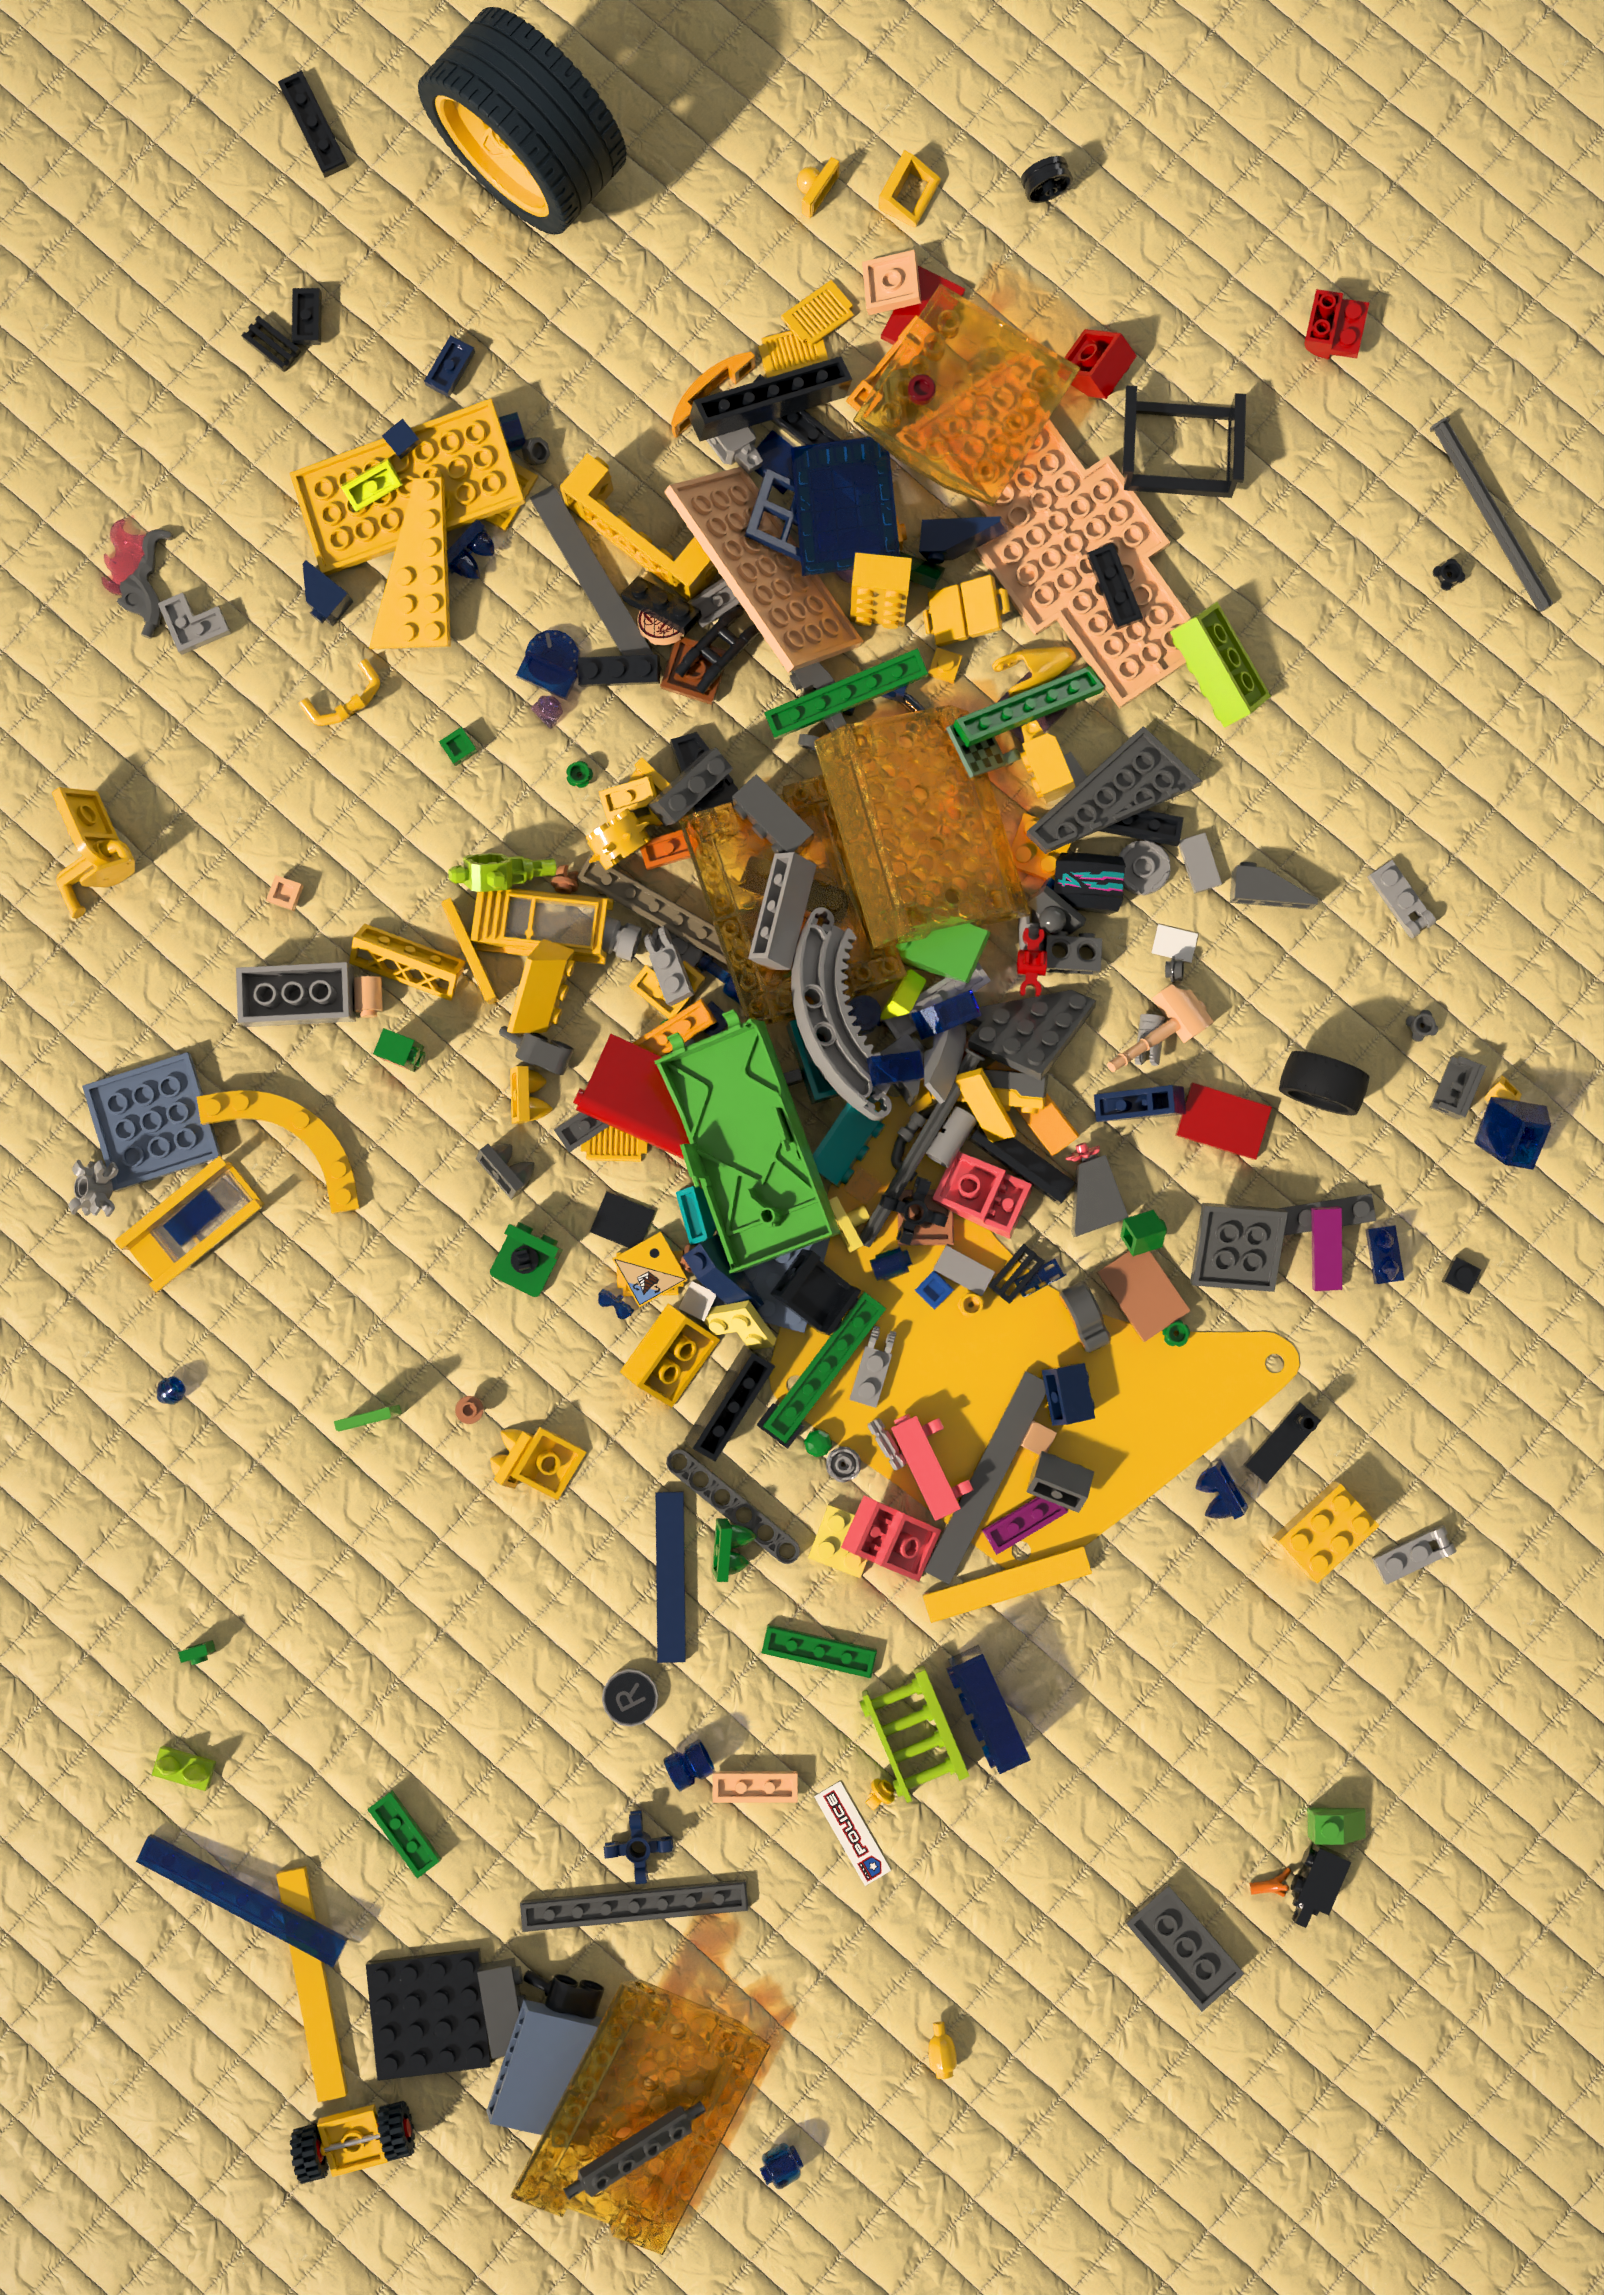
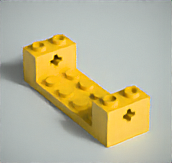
(585, 496)

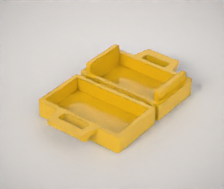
(965, 610)

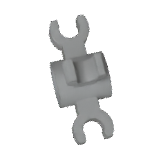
(93, 1188)

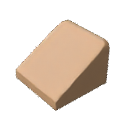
(1038, 1438)

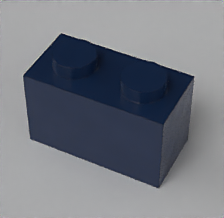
(1068, 1394)

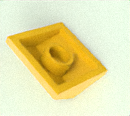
(548, 1463)

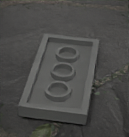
(1184, 1947)

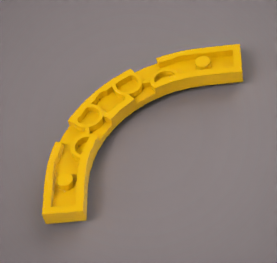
(300, 1122)

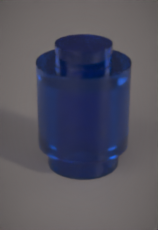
(891, 1263)

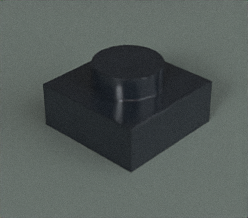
(1461, 1275)

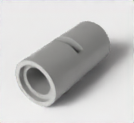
(951, 1139)

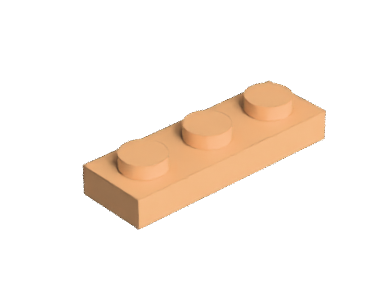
(755, 1787)

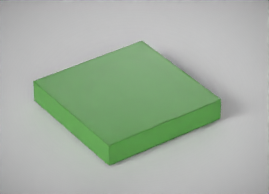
(367, 1418)

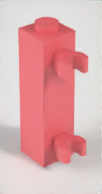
(925, 1466)

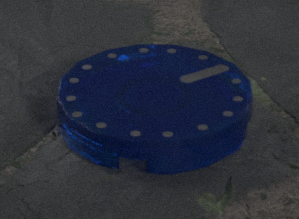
(555, 647)

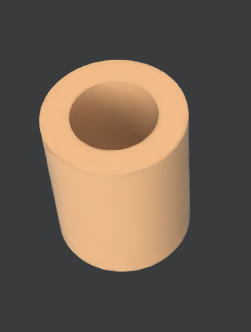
(368, 996)

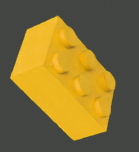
(1325, 1531)

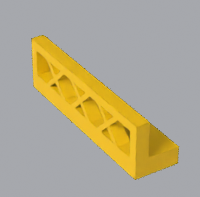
(406, 956)

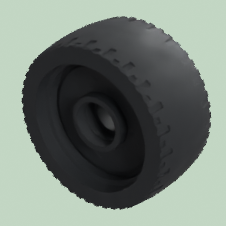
(1324, 1083)

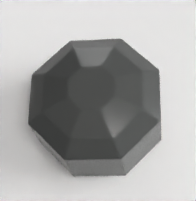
(535, 451)

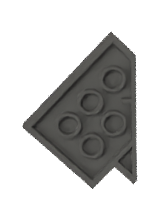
(1031, 1030)

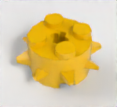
(619, 840)

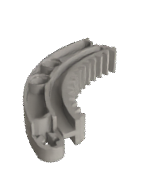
(820, 975)

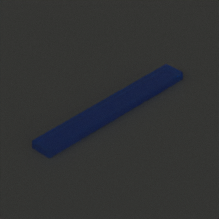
(242, 1900)

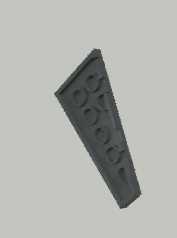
(1125, 784)

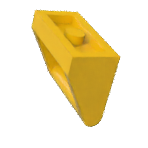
(907, 164)

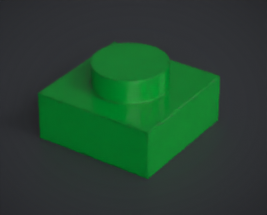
(458, 746)
(197, 1653)

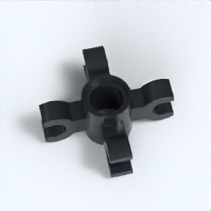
(918, 1196)

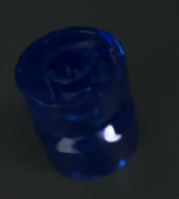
(689, 1765)

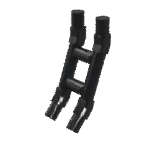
(718, 662)

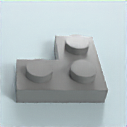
(189, 630)

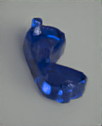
(607, 1299)

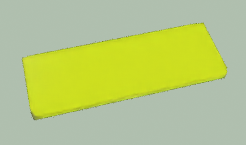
(371, 484)
(904, 995)

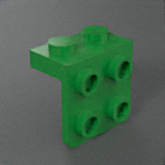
(548, 1255)

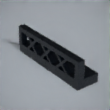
(1026, 1165)

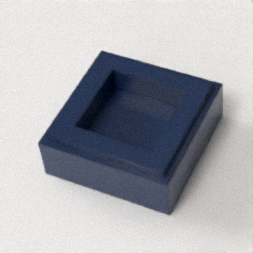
(401, 438)

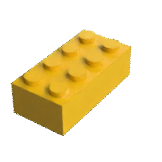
(880, 590)

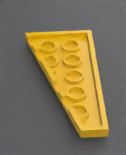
(417, 589)

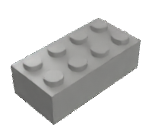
(295, 994)

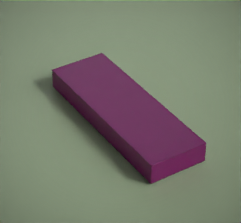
(1326, 1248)
(1022, 1523)

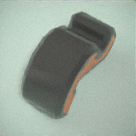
(1085, 1316)

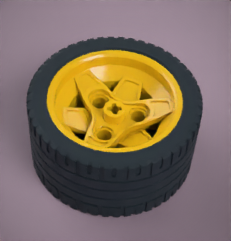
(523, 120)

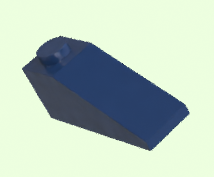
(957, 536)
(1140, 1103)
(712, 1269)

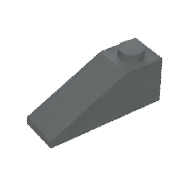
(1262, 887)

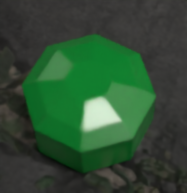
(818, 1442)

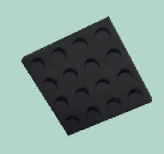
(427, 2014)

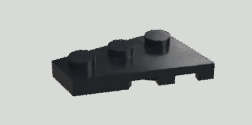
(686, 751)

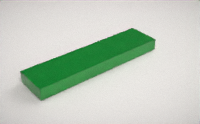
(819, 1651)

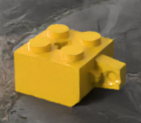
(1047, 762)

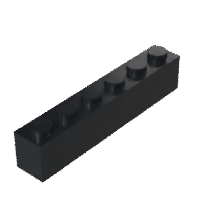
(770, 398)

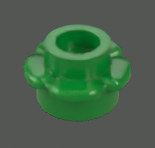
(575, 768)
(1181, 1339)

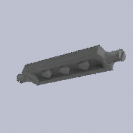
(634, 2151)

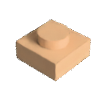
(284, 893)

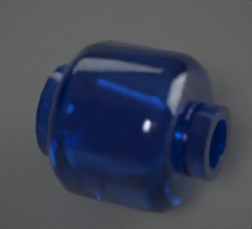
(781, 2166)

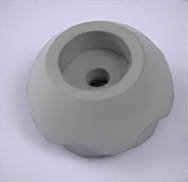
(834, 1467)

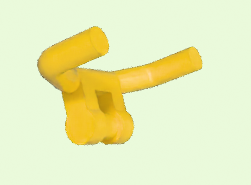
(355, 704)

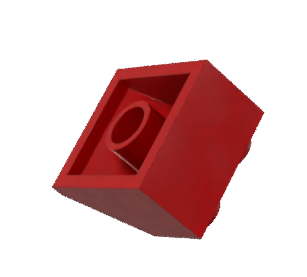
(1102, 360)

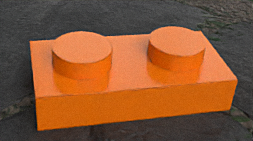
(665, 850)

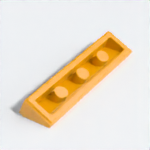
(1048, 1124)

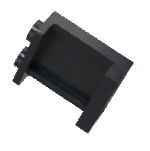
(815, 1293)

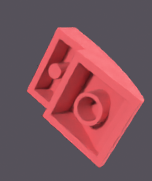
(983, 1194)
(891, 1538)

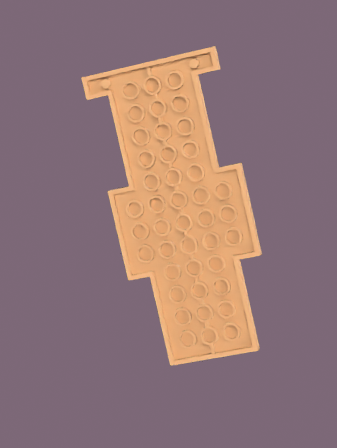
(1053, 521)

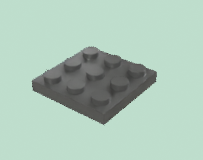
(1238, 1247)

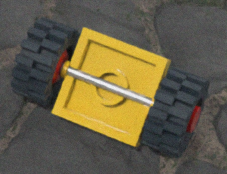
(352, 2141)

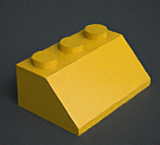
(542, 988)
(669, 1355)

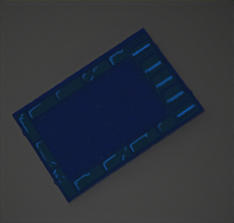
(843, 503)

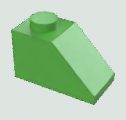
(1336, 1825)

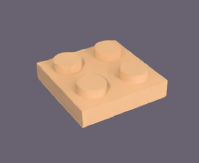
(891, 282)

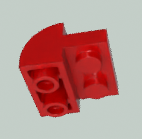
(1335, 325)

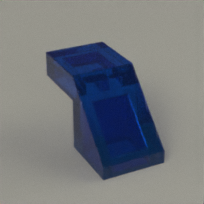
(946, 1014)

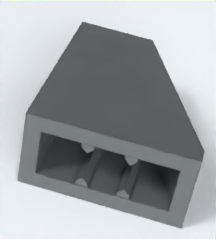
(1095, 1196)

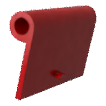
(633, 1097)

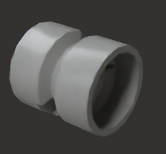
(621, 939)

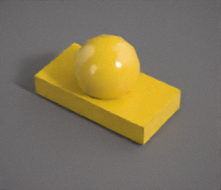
(817, 185)

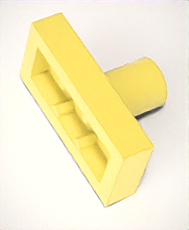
(848, 1223)

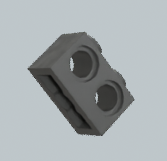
(1073, 962)

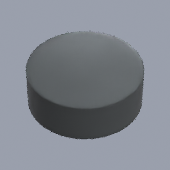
(807, 741)

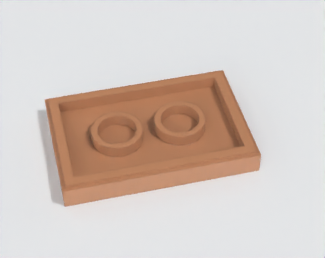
(1143, 1293)

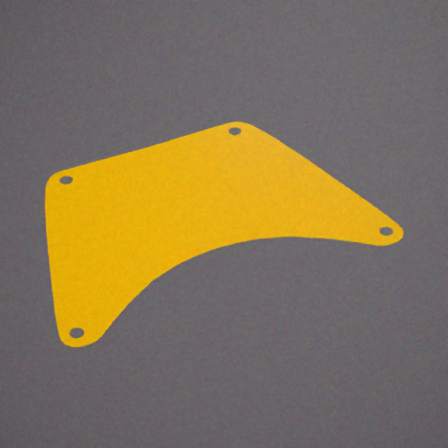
(1151, 1400)

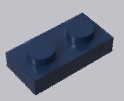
(449, 366)

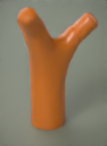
(1271, 1886)

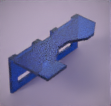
(1043, 1275)

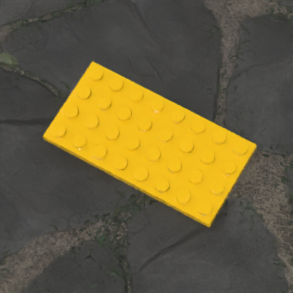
(460, 447)

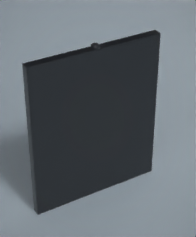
(622, 1220)

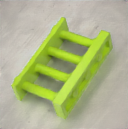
(941, 1737)

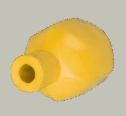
(942, 2052)

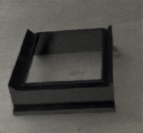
(1186, 486)

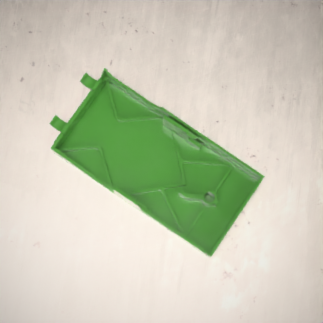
(747, 1144)

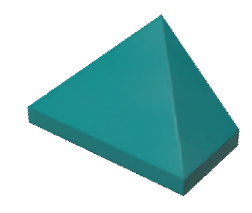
(696, 1214)

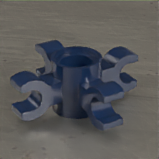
(660, 1844)

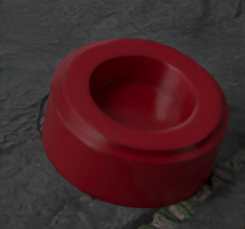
(921, 389)

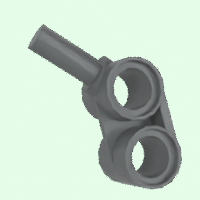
(536, 1050)

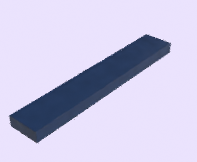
(670, 1577)

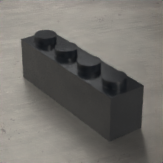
(729, 1403)

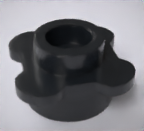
(1452, 567)

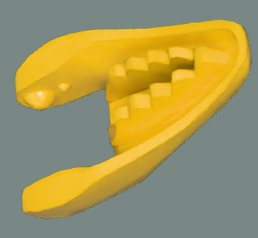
(1042, 662)

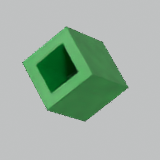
(1143, 1232)

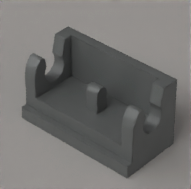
(1457, 1087)

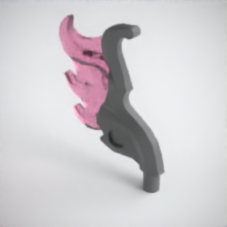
(131, 573)

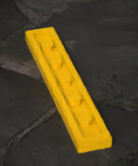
(1007, 1584)

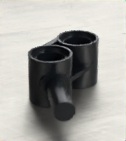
(566, 1997)

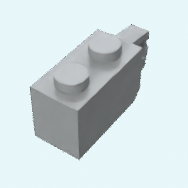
(739, 448)

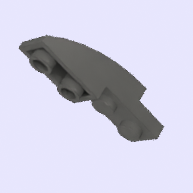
(814, 678)

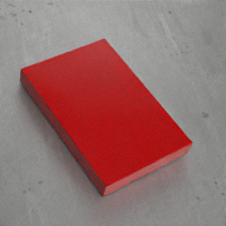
(903, 316)
(1223, 1121)

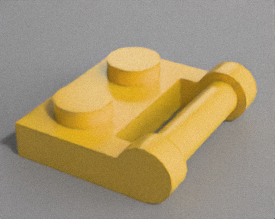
(631, 796)

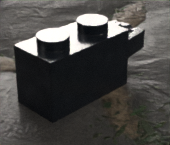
(1318, 1882)

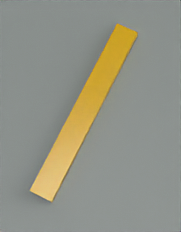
(314, 1995)

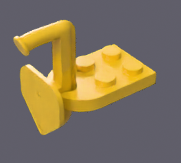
(96, 841)

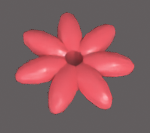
(1083, 1151)

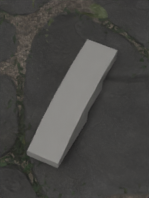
(943, 1061)

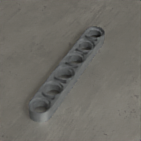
(736, 1502)

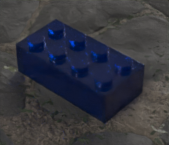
(991, 1716)

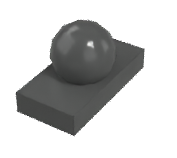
(1055, 912)

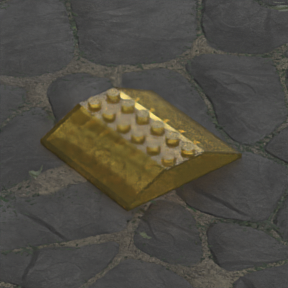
(987, 402)

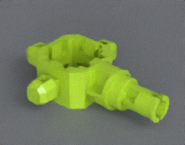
(498, 872)

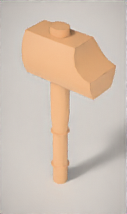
(1184, 1016)

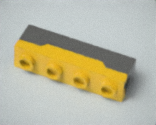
(1016, 1090)

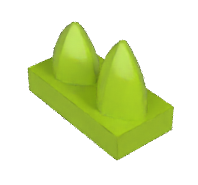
(183, 1768)

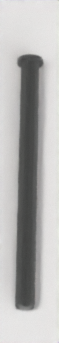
(1492, 514)
(918, 1151)

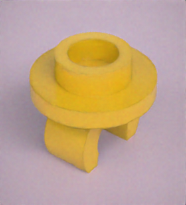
(881, 1792)

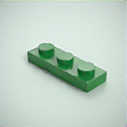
(404, 1834)

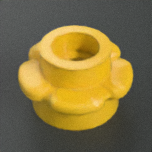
(976, 1299)

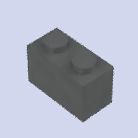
(1060, 1481)

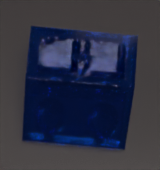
(1513, 1131)

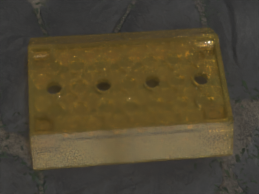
(890, 829)
(734, 874)
(705, 2063)

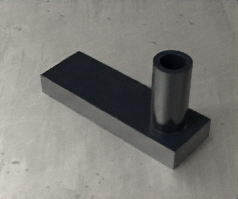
(1282, 1442)

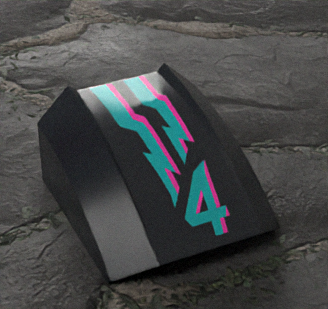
(1090, 881)

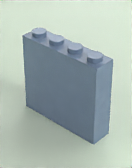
(538, 2066)

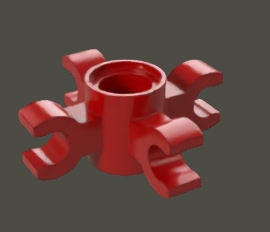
(1031, 962)

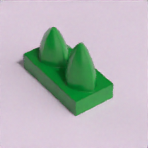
(727, 1538)

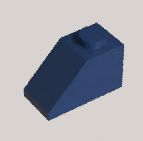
(324, 596)

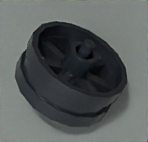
(1046, 179)

